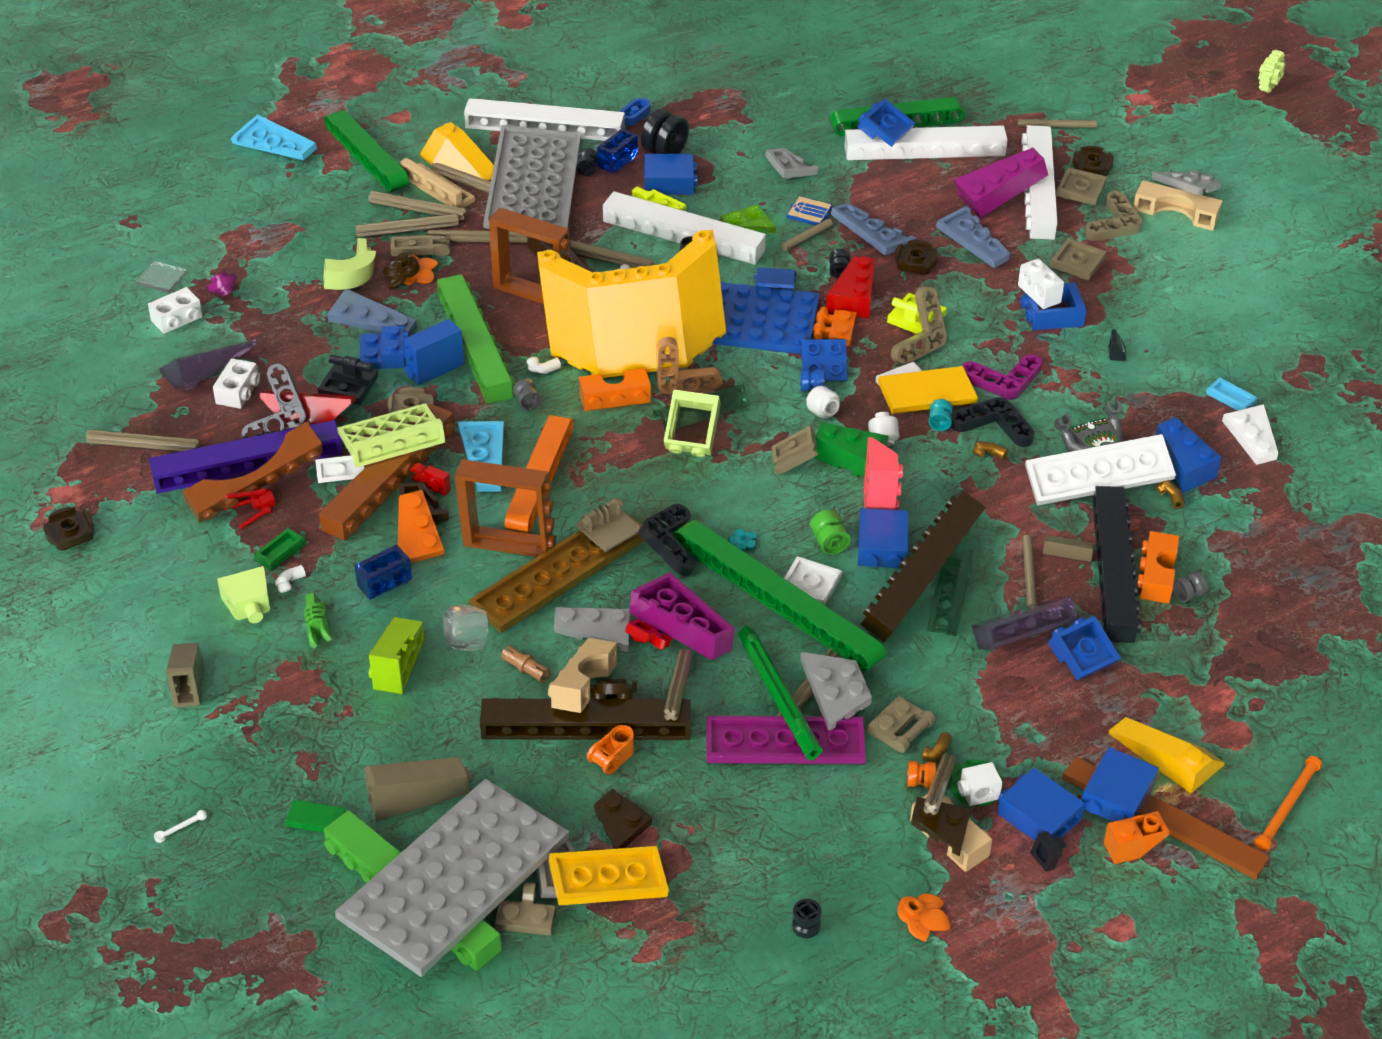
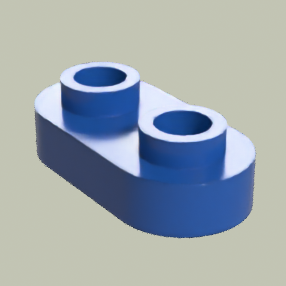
(636, 110)

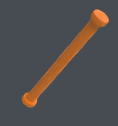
(1263, 841)

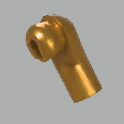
(991, 448)
(1174, 492)
(940, 748)

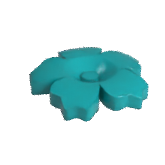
(743, 540)

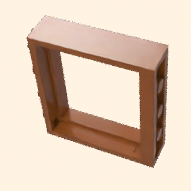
(507, 220)
(499, 539)

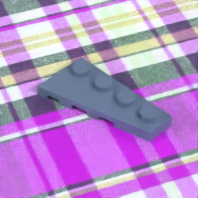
(969, 233)

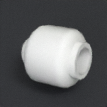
(823, 402)
(885, 425)

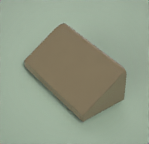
(1068, 548)

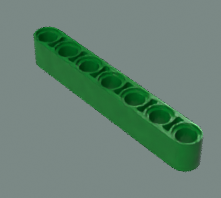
(923, 113)
(366, 150)

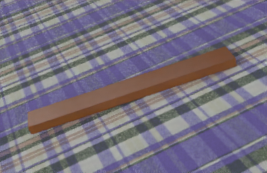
(1187, 828)

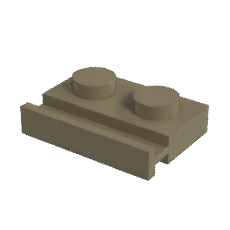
(794, 450)

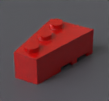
(853, 288)

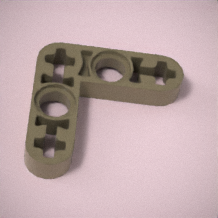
(1125, 223)
(929, 329)

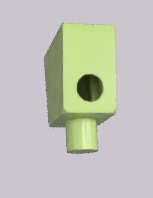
(246, 594)

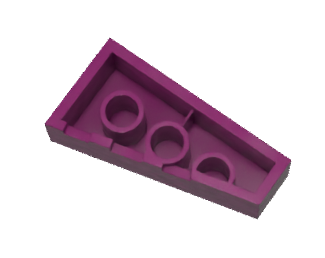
(1000, 181)
(682, 615)

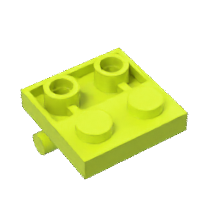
(906, 314)

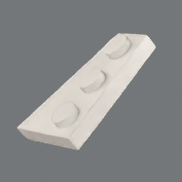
(1253, 433)

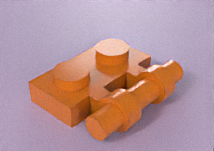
(841, 324)

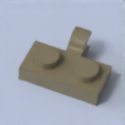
(526, 915)

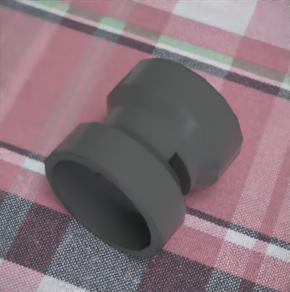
(526, 394)
(1188, 587)

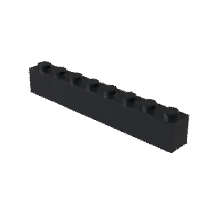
(1115, 564)

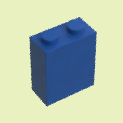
(671, 173)
(433, 351)
(882, 537)
(1119, 786)
(1040, 806)

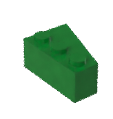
(845, 447)

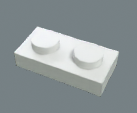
(336, 469)

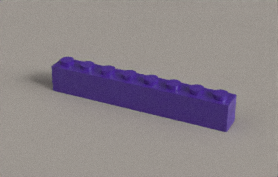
(231, 458)

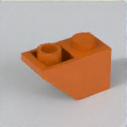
(1134, 836)

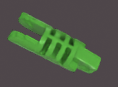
(316, 620)

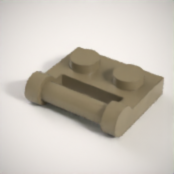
(895, 719)

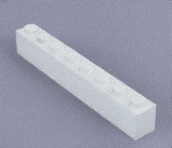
(589, 122)
(929, 143)
(1041, 197)
(677, 224)

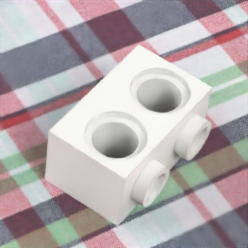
(1040, 283)
(175, 310)
(236, 383)

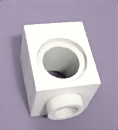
(980, 784)

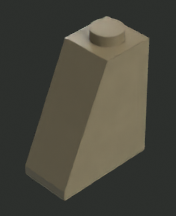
(185, 674)

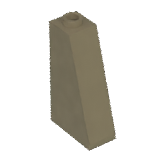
(414, 785)

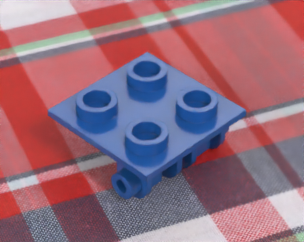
(826, 355)

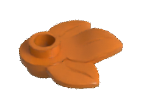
(425, 273)
(924, 916)

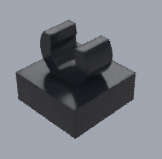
(1047, 850)

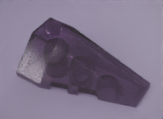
(193, 369)

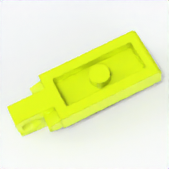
(657, 197)

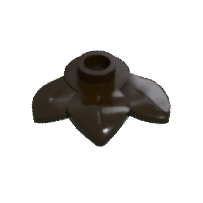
(399, 270)

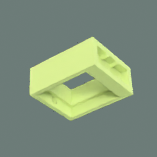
(695, 401)

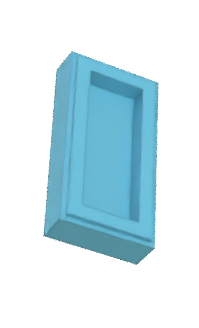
(1231, 395)

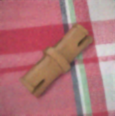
(525, 664)

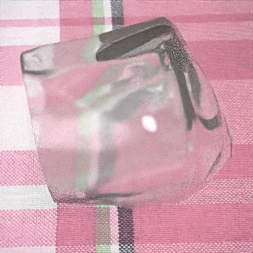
(465, 627)

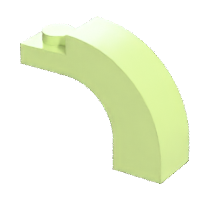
(352, 271)

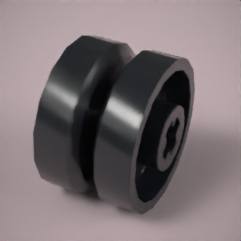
(664, 133)

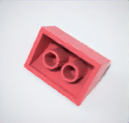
(881, 477)

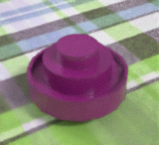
(222, 283)

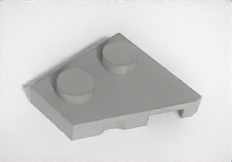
(788, 164)

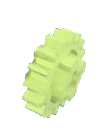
(1271, 71)

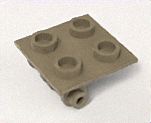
(608, 525)

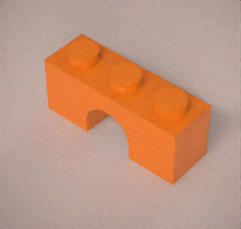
(598, 394)
(1158, 567)

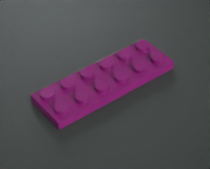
(771, 740)

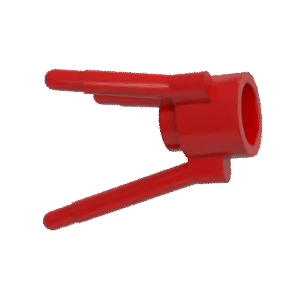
(260, 499)

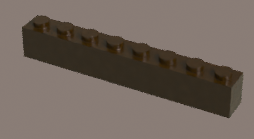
(922, 566)
(538, 721)

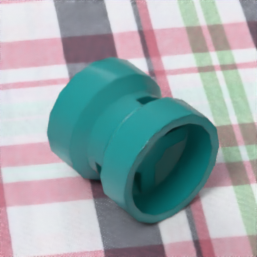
(940, 415)

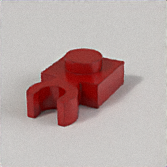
(434, 478)
(644, 633)

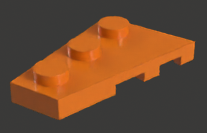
(417, 529)

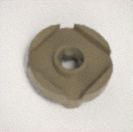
(408, 396)

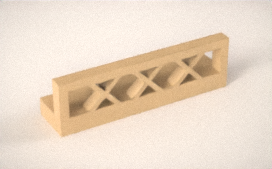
(436, 185)

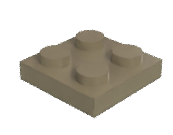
(1081, 186)
(1078, 259)

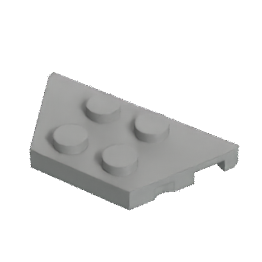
(1190, 181)
(836, 686)

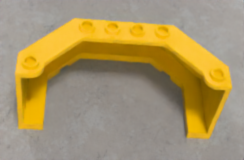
(619, 315)

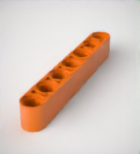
(545, 457)

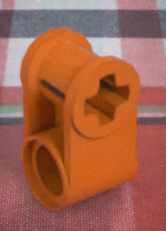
(613, 749)

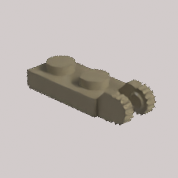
(421, 245)

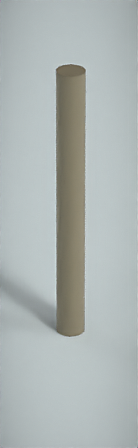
(1057, 123)
(1029, 570)

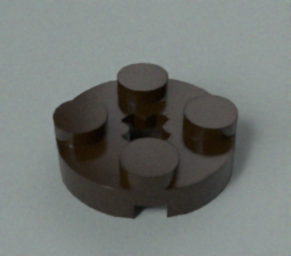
(1101, 163)
(907, 261)
(80, 531)
(613, 686)

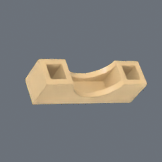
(1200, 209)
(572, 686)

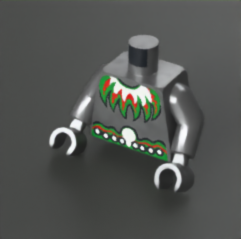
(1092, 433)

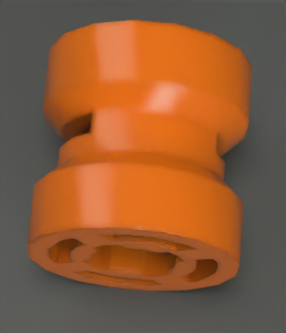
(914, 774)

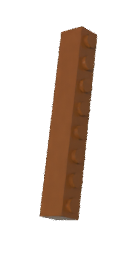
(375, 484)

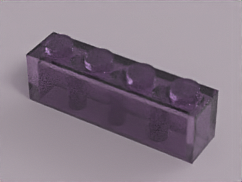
(1025, 622)

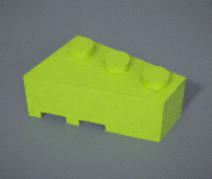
(396, 655)

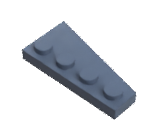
(870, 229)
(367, 314)

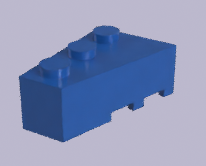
(1190, 455)

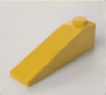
(455, 149)
(1176, 758)

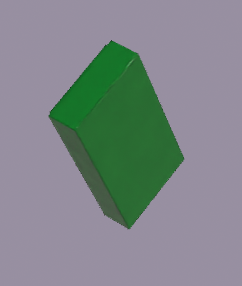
(279, 549)
(312, 815)

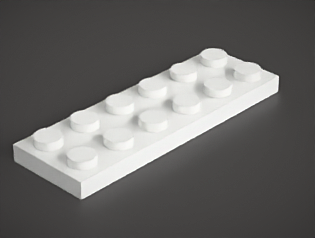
(1113, 465)

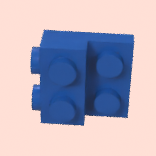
(885, 122)
(384, 348)
(1083, 647)

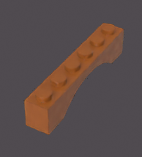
(209, 498)

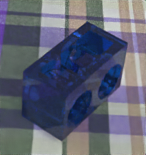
(617, 150)
(383, 572)

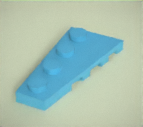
(273, 138)
(483, 443)

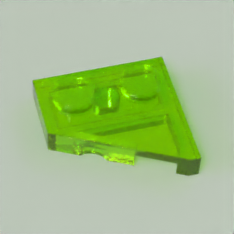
(749, 218)

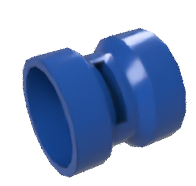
(811, 379)

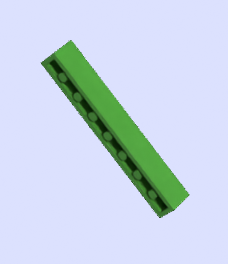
(477, 342)
(370, 853)

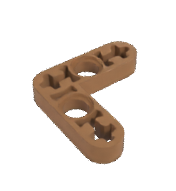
(677, 376)

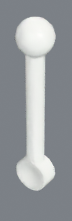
(160, 836)

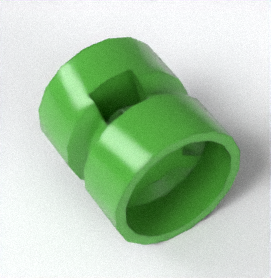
(830, 532)

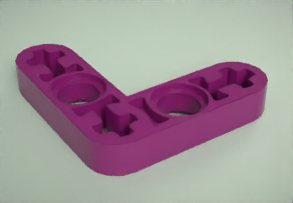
(1005, 385)

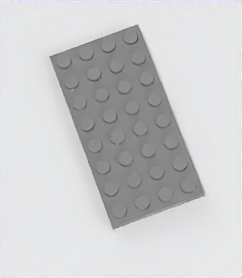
(534, 174)
(452, 877)

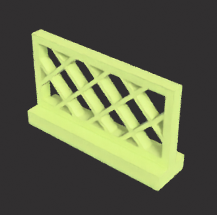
(388, 444)

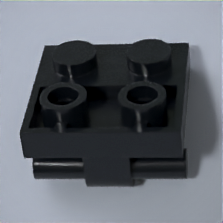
(349, 378)

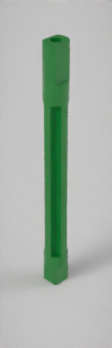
(780, 693)

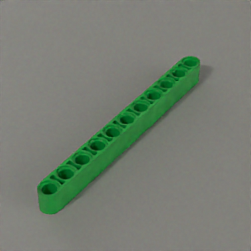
(780, 595)

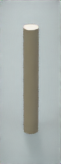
(806, 234)

